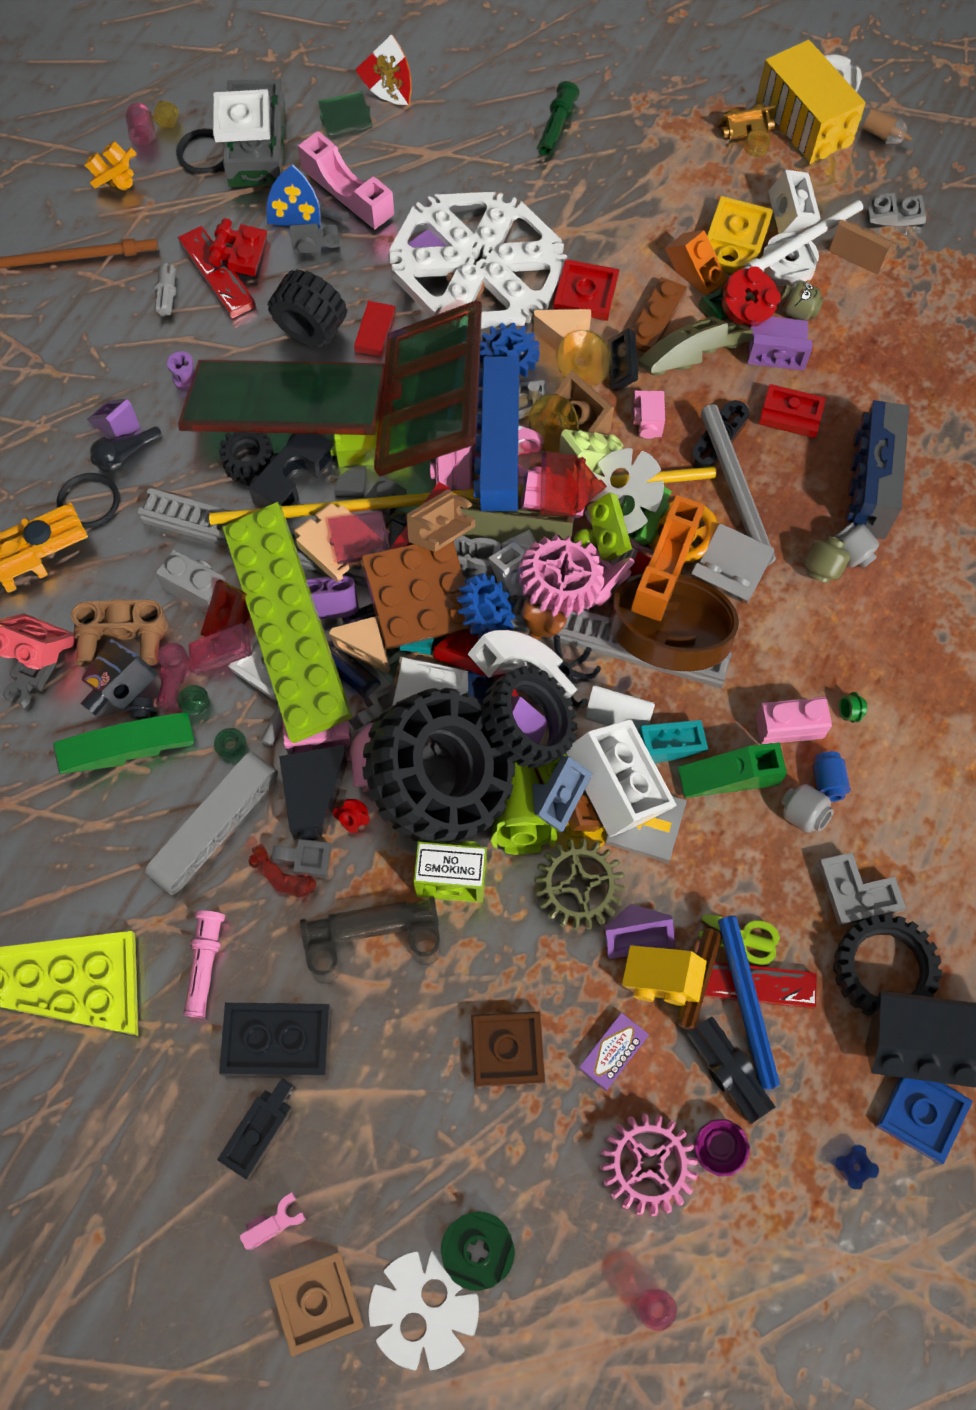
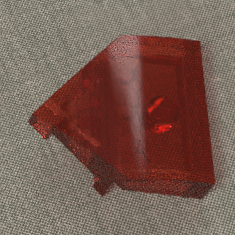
(566, 484)

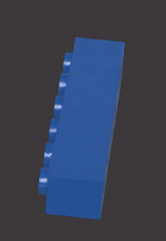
(499, 435)

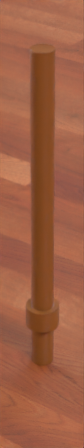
(128, 247)

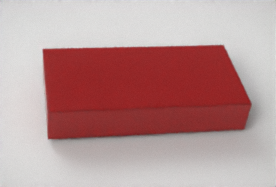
(374, 328)

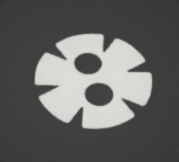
(644, 493)
(391, 1306)

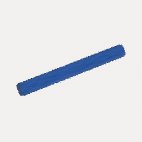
(748, 1002)

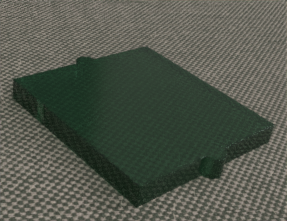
(345, 114)

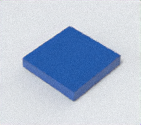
(924, 1116)

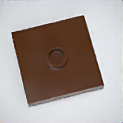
(507, 1049)

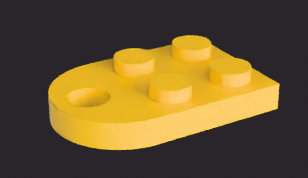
(738, 232)

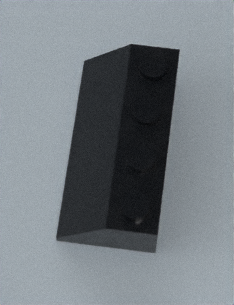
(923, 1038)

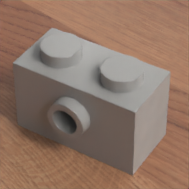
(188, 579)

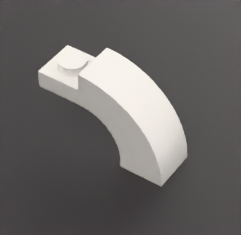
(507, 650)

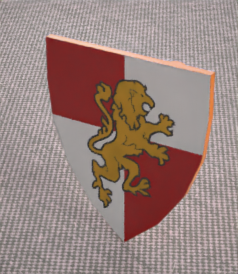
(387, 72)

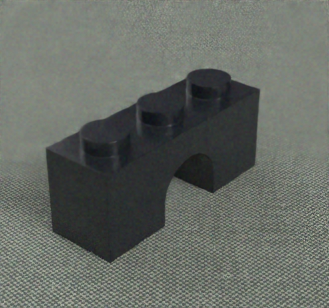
(301, 454)

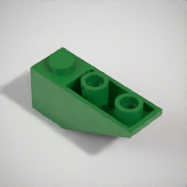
(734, 771)

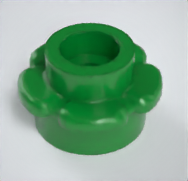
(852, 707)

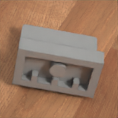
(733, 563)

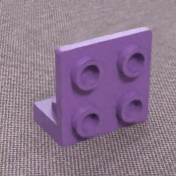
(780, 344)

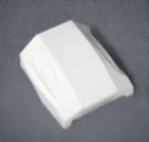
(423, 675)

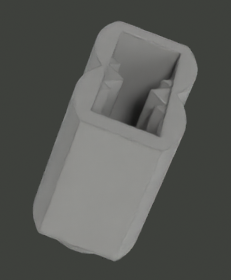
(474, 555)

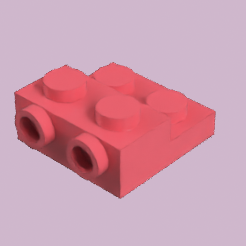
(33, 640)

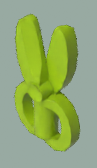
(751, 940)

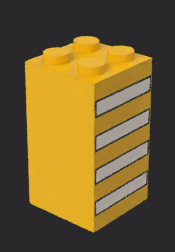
(810, 101)

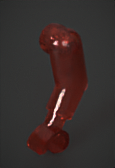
(281, 882)

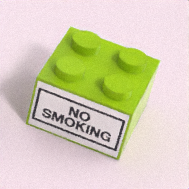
(451, 871)

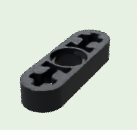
(732, 429)

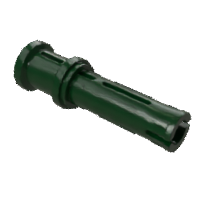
(560, 109)

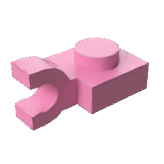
(263, 1229)

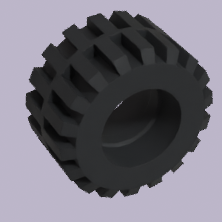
(307, 308)

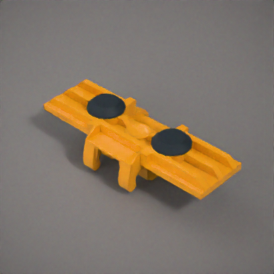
(33, 539)

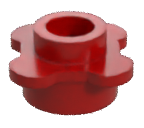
(352, 815)

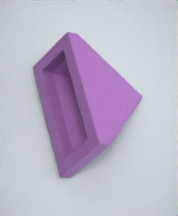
(638, 928)

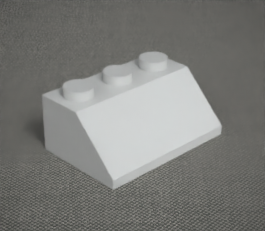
(624, 778)

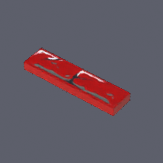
(223, 283)
(771, 984)

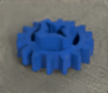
(511, 343)
(485, 605)

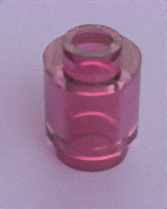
(140, 124)
(643, 1309)

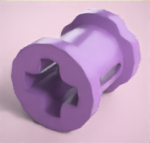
(177, 367)

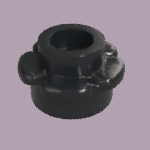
(141, 707)

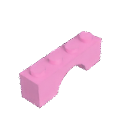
(323, 163)

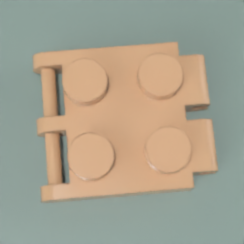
(315, 541)

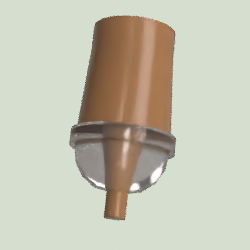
(886, 127)

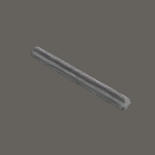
(734, 475)

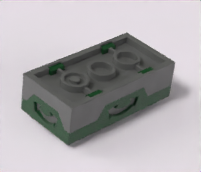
(257, 160)

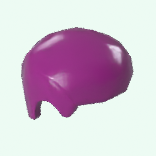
(722, 1147)

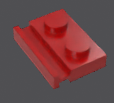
(792, 410)

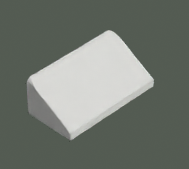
(615, 707)

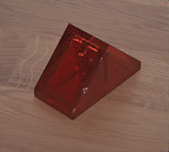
(225, 609)

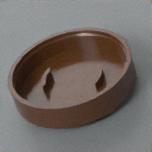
(692, 633)

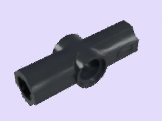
(731, 1070)

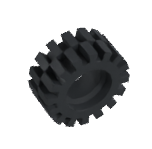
(238, 443)

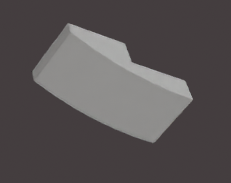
(890, 211)

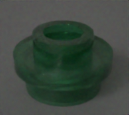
(193, 700)
(224, 737)

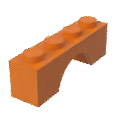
(668, 558)

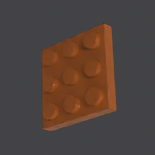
(415, 593)

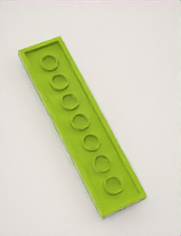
(287, 624)

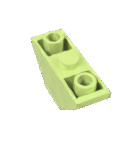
(589, 445)

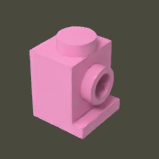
(649, 413)

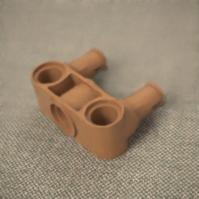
(119, 621)

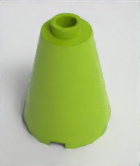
(518, 826)

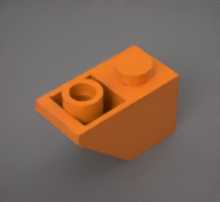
(696, 261)

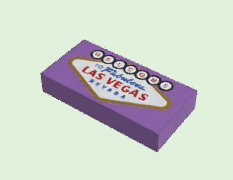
(613, 1052)

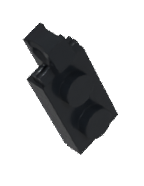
(257, 1130)

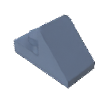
(558, 798)

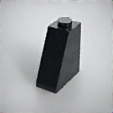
(312, 788)

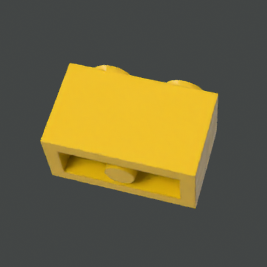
(664, 974)

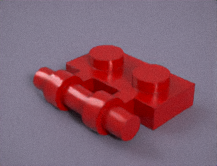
(246, 251)

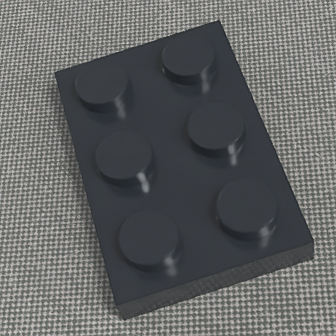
(275, 1039)

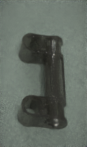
(323, 935)

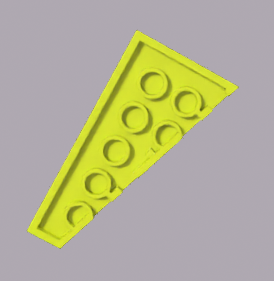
(74, 980)

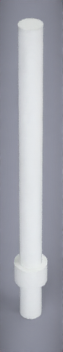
(805, 237)

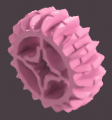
(579, 575)
(672, 1143)

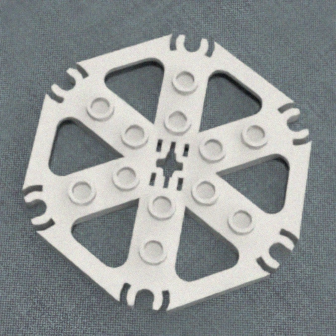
(459, 254)

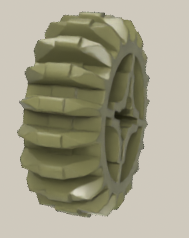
(606, 878)

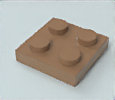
(316, 1304)

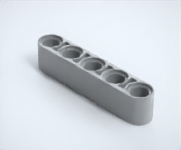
(211, 823)

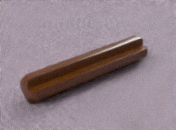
(707, 950)

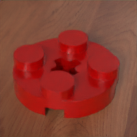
(757, 283)

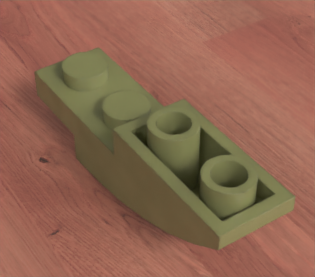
(688, 343)

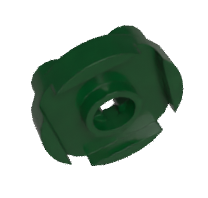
(487, 1270)

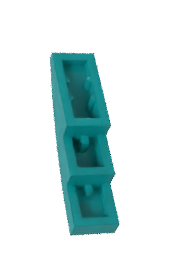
(673, 740)

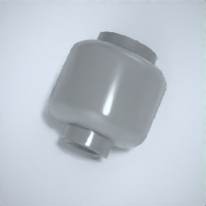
(859, 543)
(807, 808)

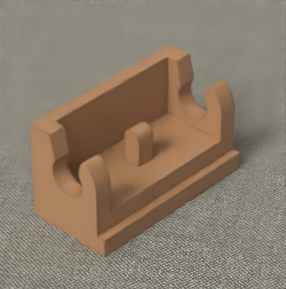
(439, 521)

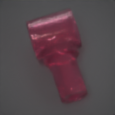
(172, 675)

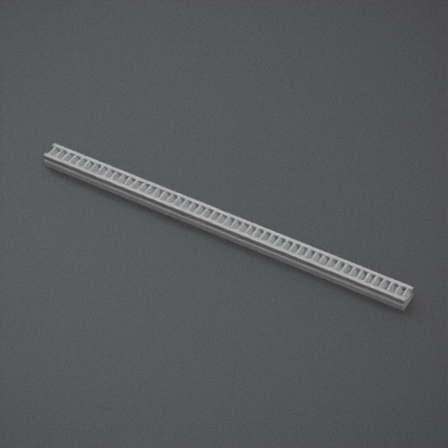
(581, 630)

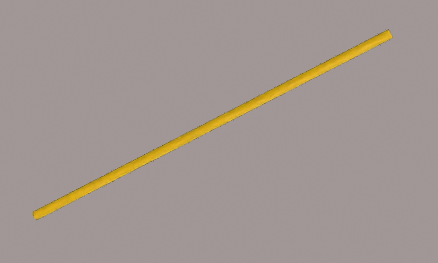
(418, 499)

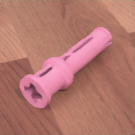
(204, 948)

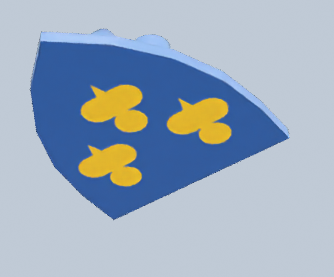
(292, 200)

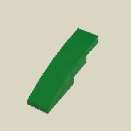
(122, 742)

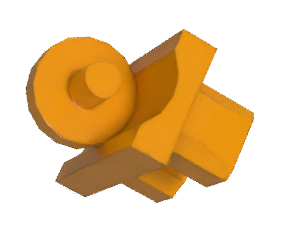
(114, 170)

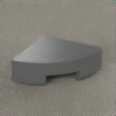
(352, 483)

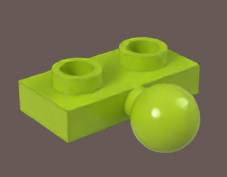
(608, 528)

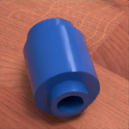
(831, 775)

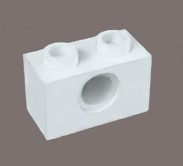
(794, 202)

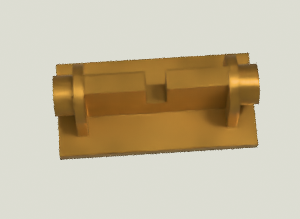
(737, 121)

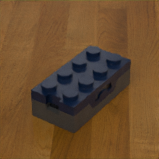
(878, 467)

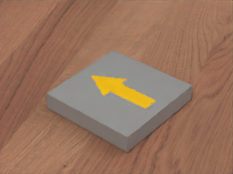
(654, 837)

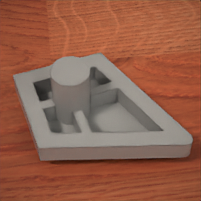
(528, 394)

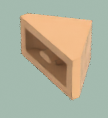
(557, 324)
(363, 642)

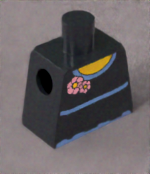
(115, 677)

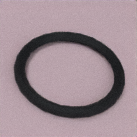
(194, 169)
(116, 496)

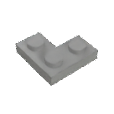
(851, 898)

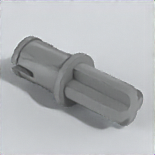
(165, 290)

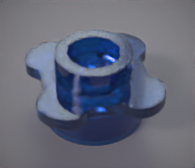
(846, 1163)

